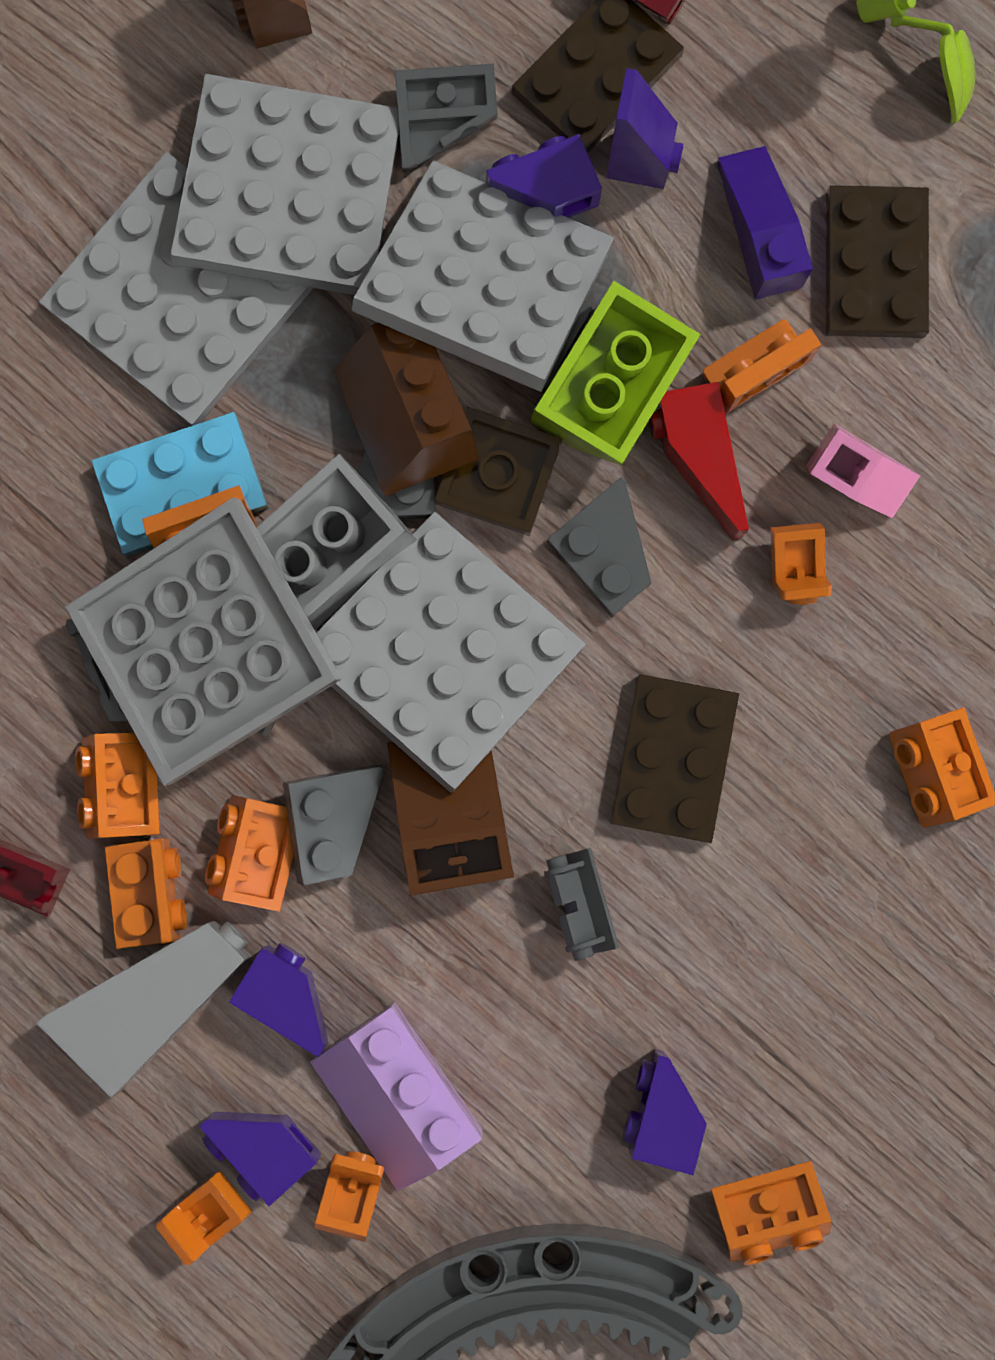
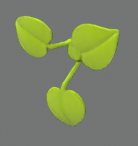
(954, 48)

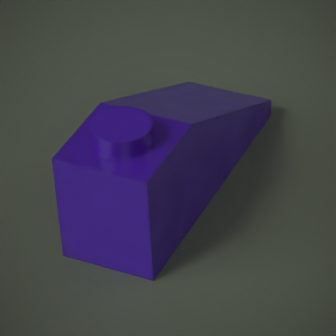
(643, 137)
(765, 223)

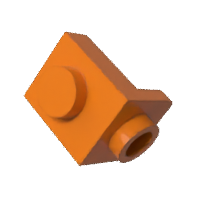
(799, 563)
(350, 1195)
(203, 1218)

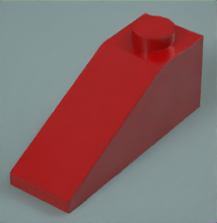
(700, 447)

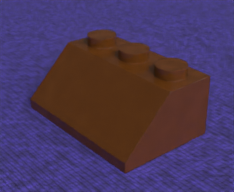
(404, 408)

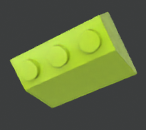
(614, 376)

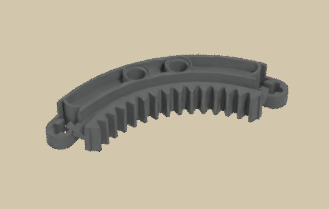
(605, 1280)

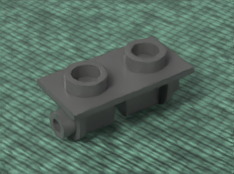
(587, 918)

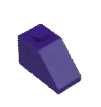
(283, 997)

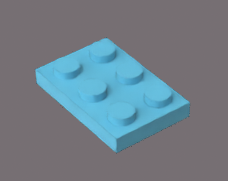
(173, 473)

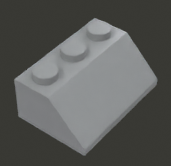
(332, 538)

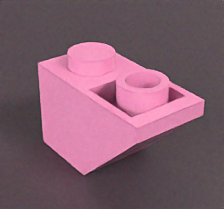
(862, 471)

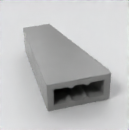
(138, 1011)

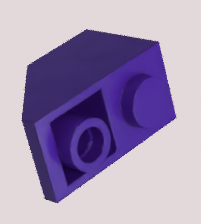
(551, 178)
(668, 1122)
(263, 1148)

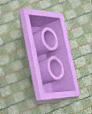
(398, 1098)

